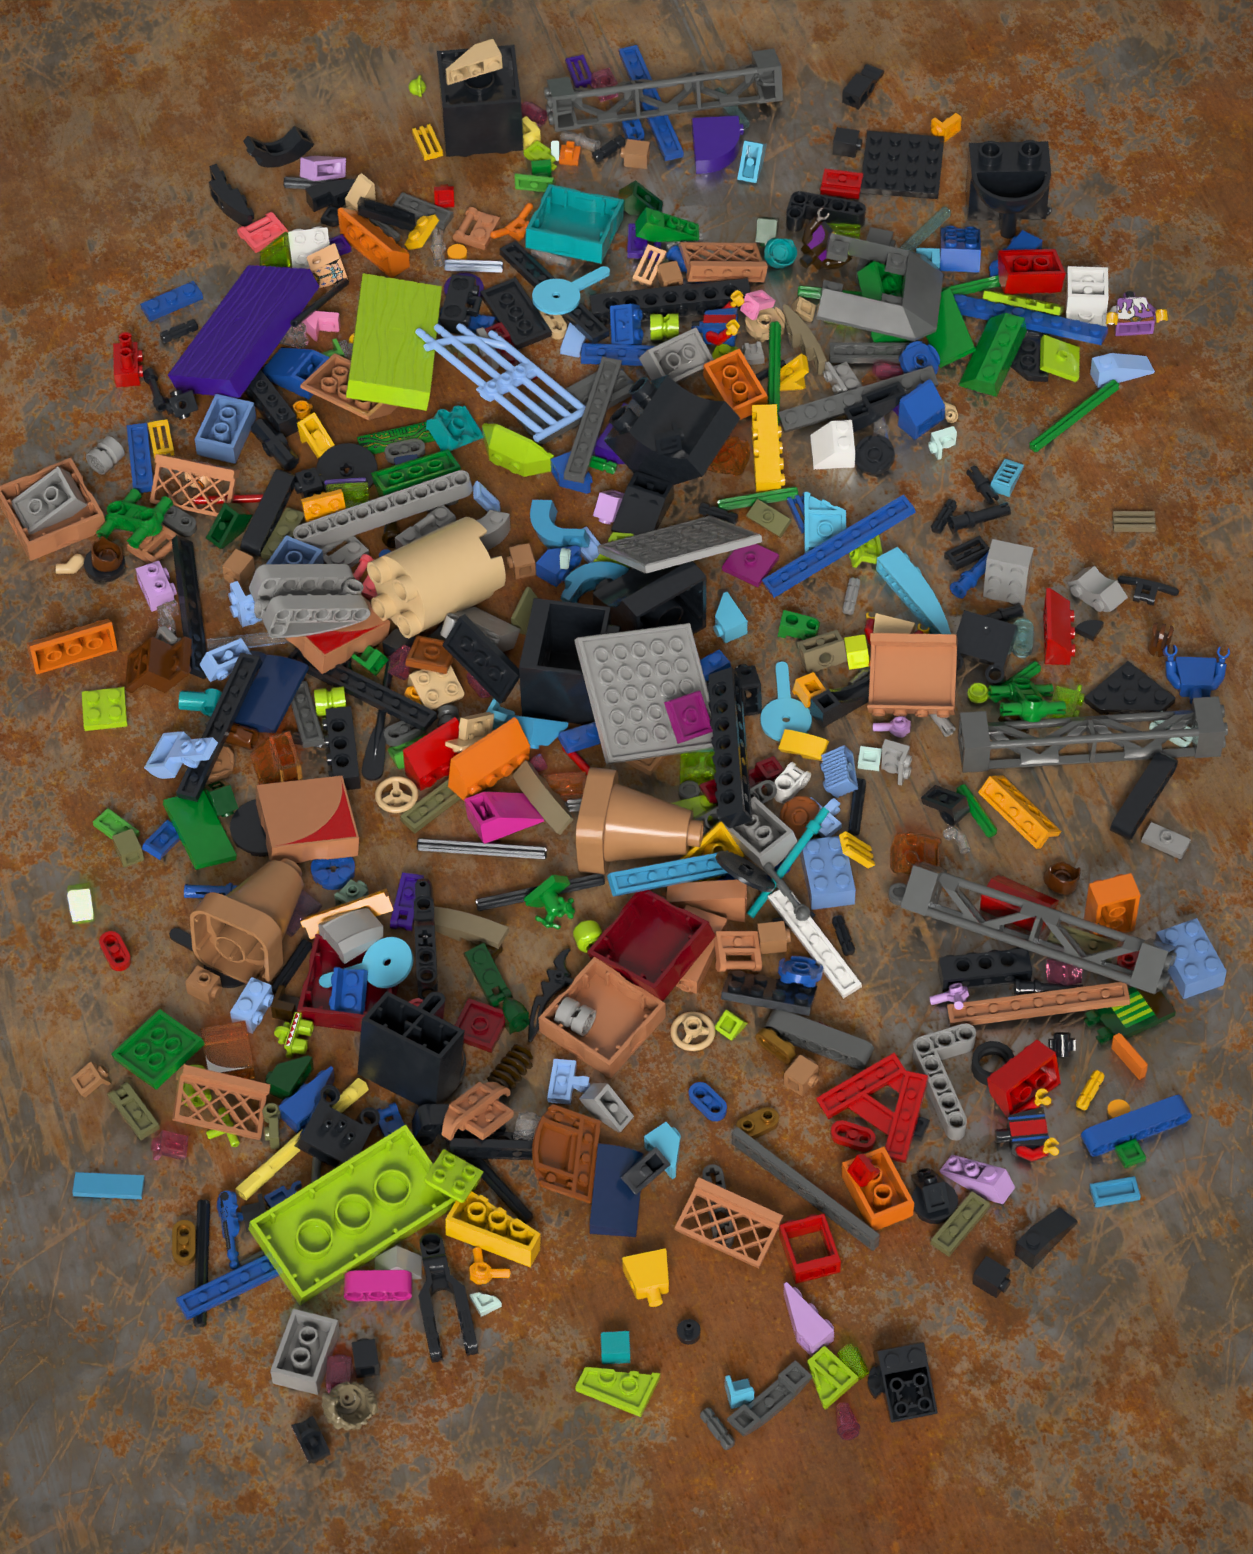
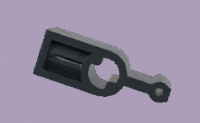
(861, 86)

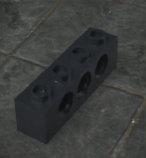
(271, 405)
(341, 746)
(977, 977)

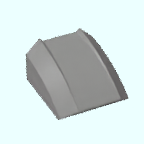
(351, 932)

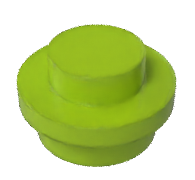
(978, 693)

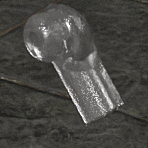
(961, 838)

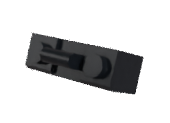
(460, 295)

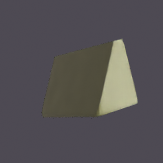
(523, 610)

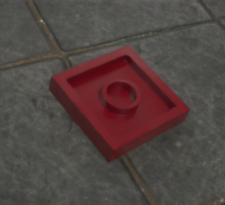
(481, 1024)

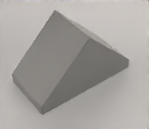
(400, 1259)

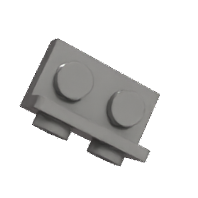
(840, 377)
(896, 759)

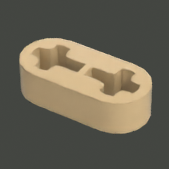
(557, 321)

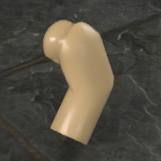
(951, 413)
(71, 566)

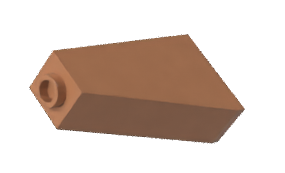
(720, 897)
(695, 975)

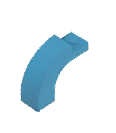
(543, 518)
(588, 577)

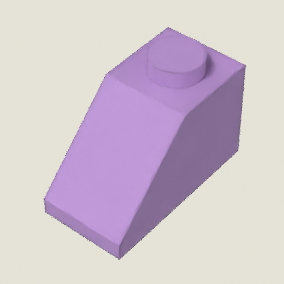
(322, 167)
(608, 505)

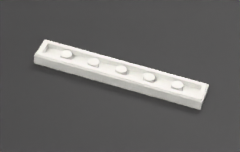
(817, 946)

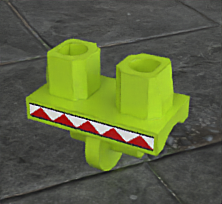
(293, 1043)

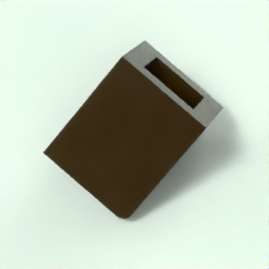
(283, 1005)

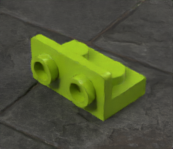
(867, 552)

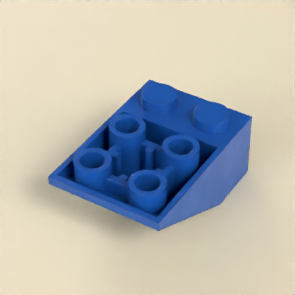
(960, 249)
(292, 367)

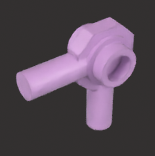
(898, 726)
(956, 994)

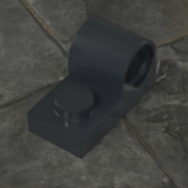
(950, 804)

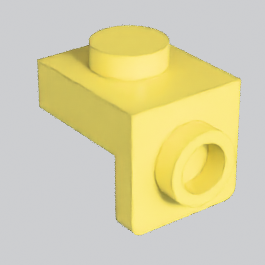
(531, 132)

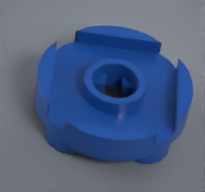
(922, 351)
(333, 880)
(800, 970)

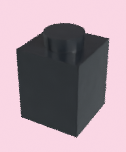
(846, 142)
(991, 1277)
(365, 1358)

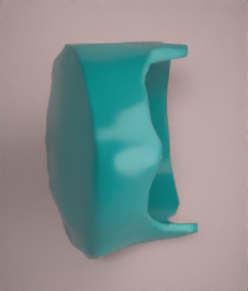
(780, 252)

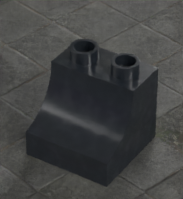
(651, 412)
(655, 598)

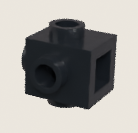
(188, 404)
(308, 483)

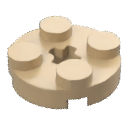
(761, 331)

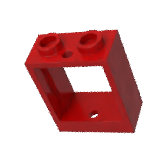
(814, 1268)

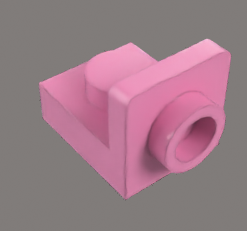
(755, 302)

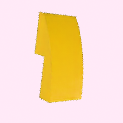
(803, 744)

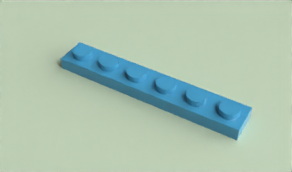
(665, 874)

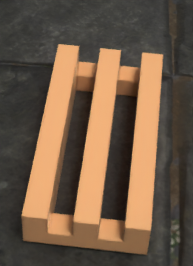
(643, 280)

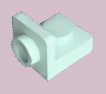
(942, 439)

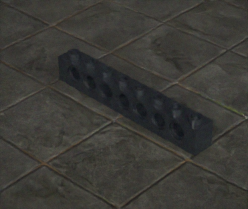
(680, 299)
(729, 748)

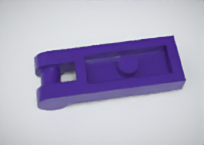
(405, 902)

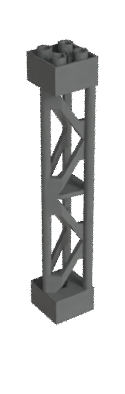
(1203, 719)
(923, 897)

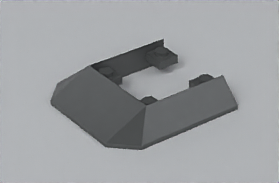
(903, 317)

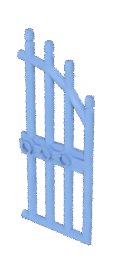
(508, 380)

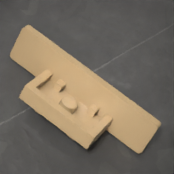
(471, 730)

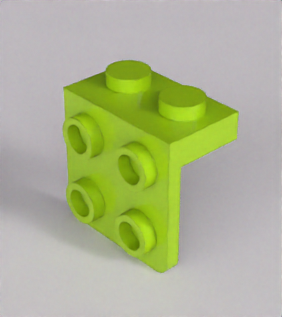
(453, 1176)

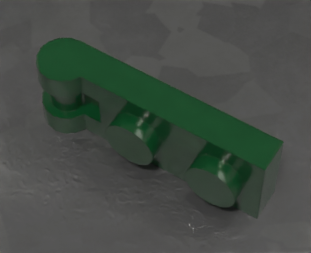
(487, 974)

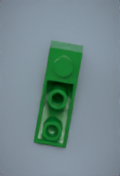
(662, 227)

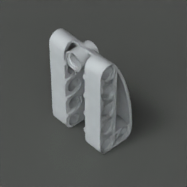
(307, 598)

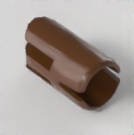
(1159, 639)
(242, 736)

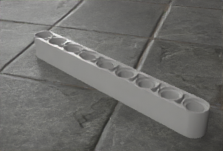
(385, 509)

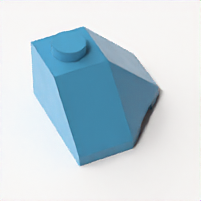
(540, 730)

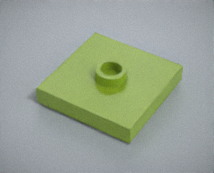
(1059, 358)

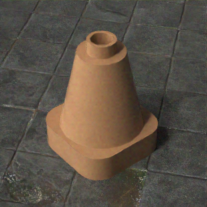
(629, 824)
(246, 927)

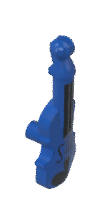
(229, 1217)

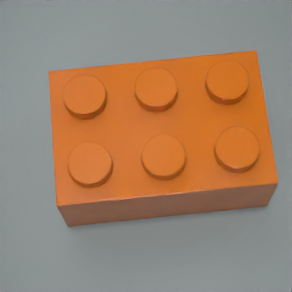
(735, 383)
(1113, 903)
(885, 1197)

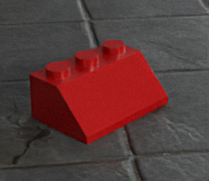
(1030, 271)
(1057, 629)
(429, 757)
(999, 908)
(1023, 1076)

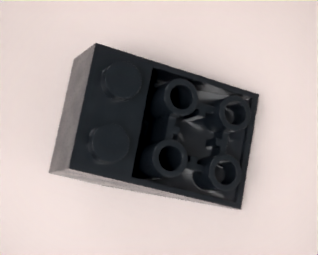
(643, 504)
(909, 1385)

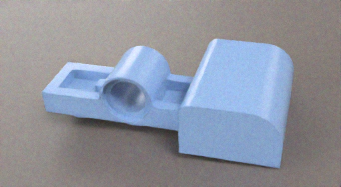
(176, 749)

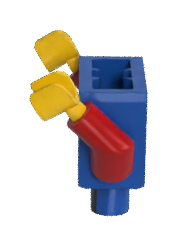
(722, 324)

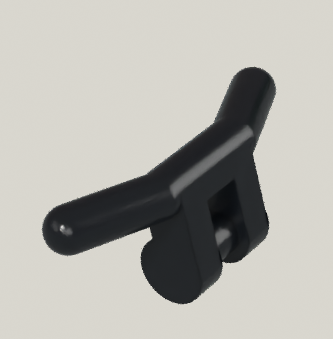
(1149, 585)

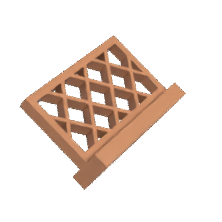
(719, 269)
(198, 468)
(220, 1083)
(742, 1208)

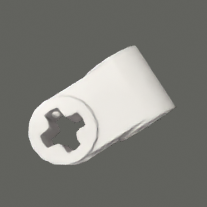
(790, 782)

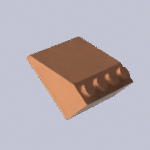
(331, 384)

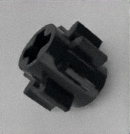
(1062, 1044)

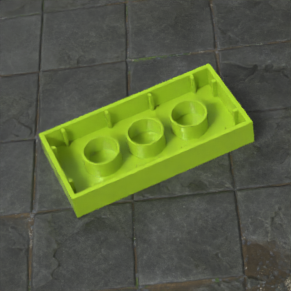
(387, 354)
(350, 1215)

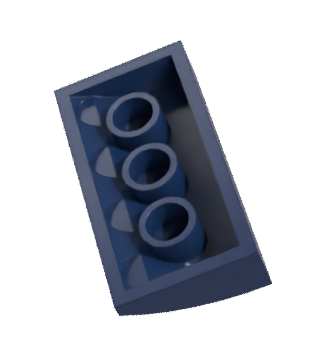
(271, 693)
(613, 1202)

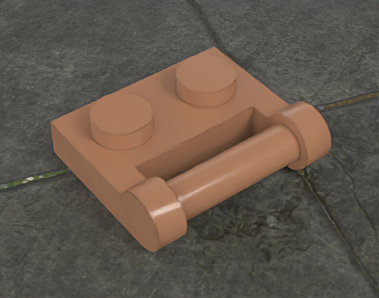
(481, 232)
(151, 543)
(737, 944)

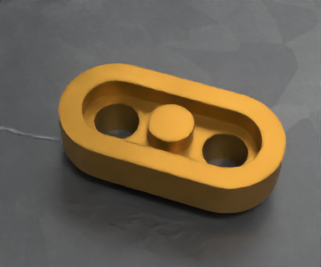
(776, 1046)
(759, 1125)
(183, 1244)

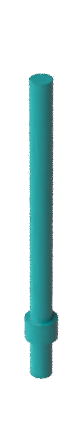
(812, 828)

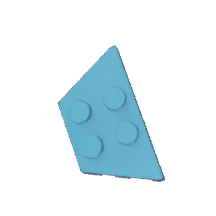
(821, 521)

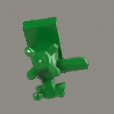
(547, 896)

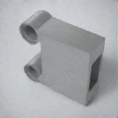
(498, 631)

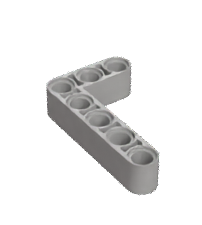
(938, 1078)

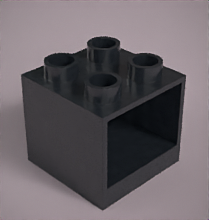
(481, 111)
(549, 664)

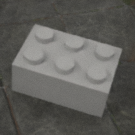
(1008, 572)
(765, 837)
(304, 1351)

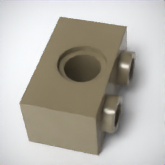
(822, 651)

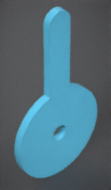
(567, 291)
(784, 707)
(374, 959)

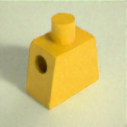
(647, 1275)

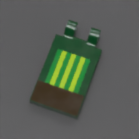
(1142, 1013)

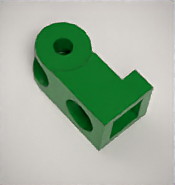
(798, 626)

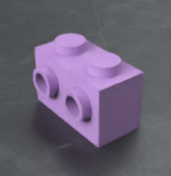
(155, 584)

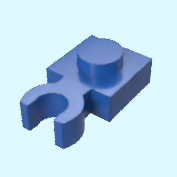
(281, 1194)

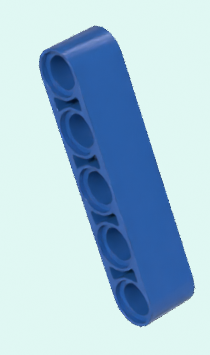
(1136, 1124)

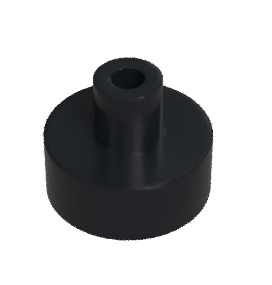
(688, 1331)

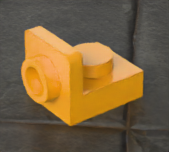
(948, 128)

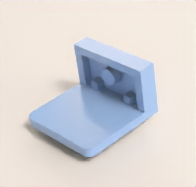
(242, 605)

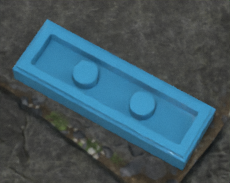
(108, 1185)

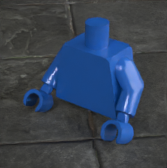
(1195, 675)

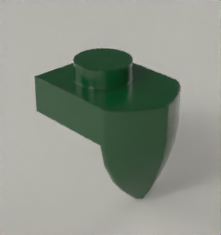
(515, 1015)

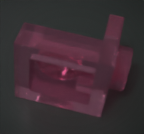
(397, 663)
(170, 1145)

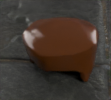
(106, 555)
(1062, 878)

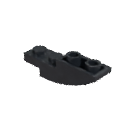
(229, 199)

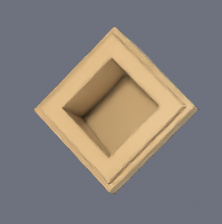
(804, 309)

